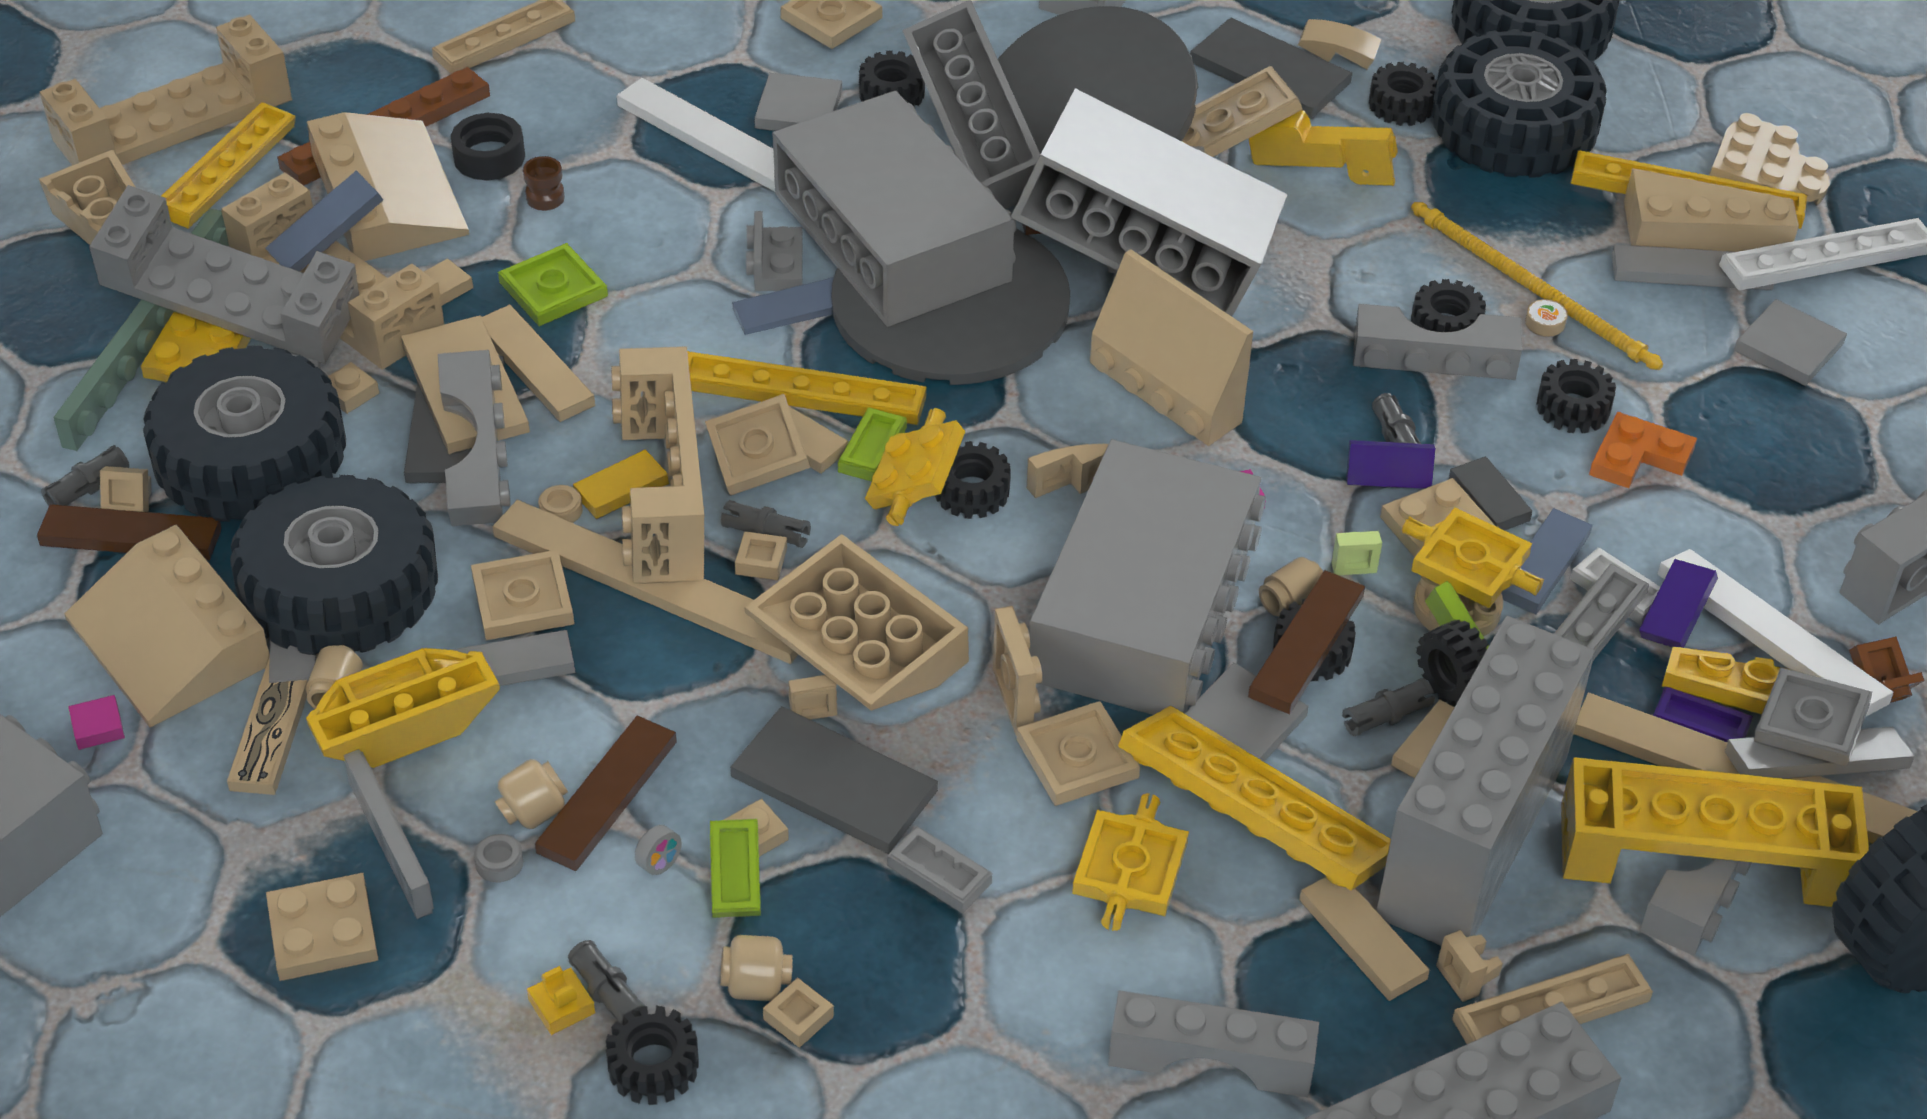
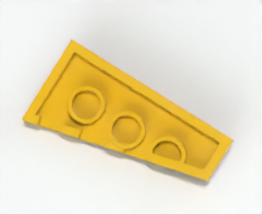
(1721, 678)

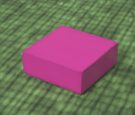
(96, 722)

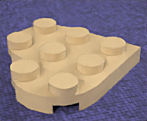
(1769, 157)

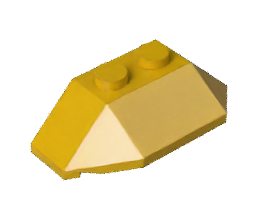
(403, 705)

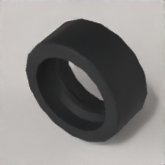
(492, 163)

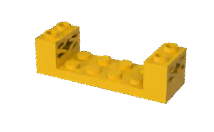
(1710, 816)

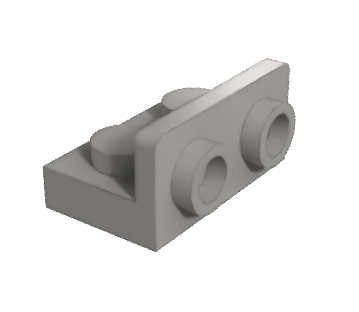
(775, 256)

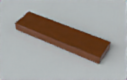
(120, 529)
(1306, 642)
(605, 793)

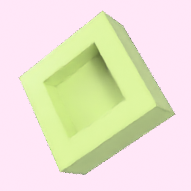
(1356, 553)

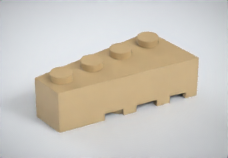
(86, 193)
(1704, 215)

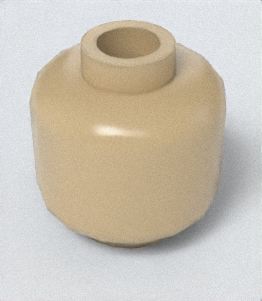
(531, 794)
(755, 967)

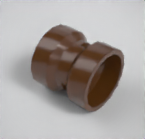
(543, 183)

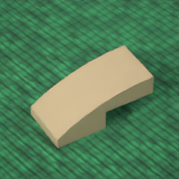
(1329, 37)
(1063, 467)

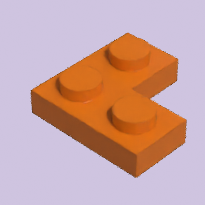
(1637, 442)

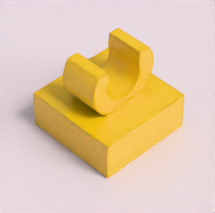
(560, 999)

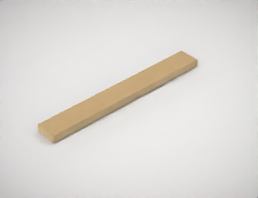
(603, 561)
(1681, 747)

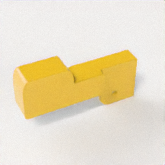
(1300, 144)

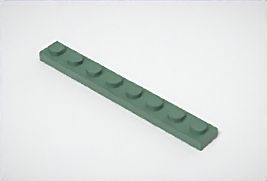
(121, 357)

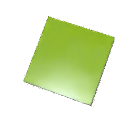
(553, 284)

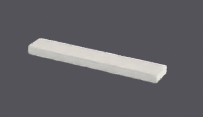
(700, 130)
(1825, 254)
(1779, 634)

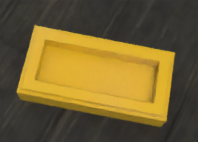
(611, 486)

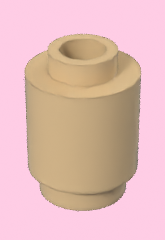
(1289, 585)
(331, 665)

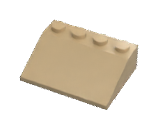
(402, 168)
(1173, 349)
(863, 625)
(168, 627)

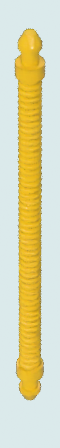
(1635, 349)

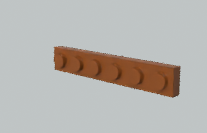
(426, 104)

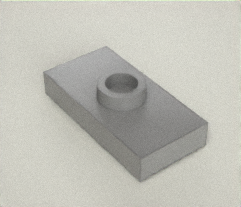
(939, 869)

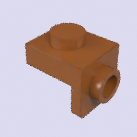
(1887, 665)

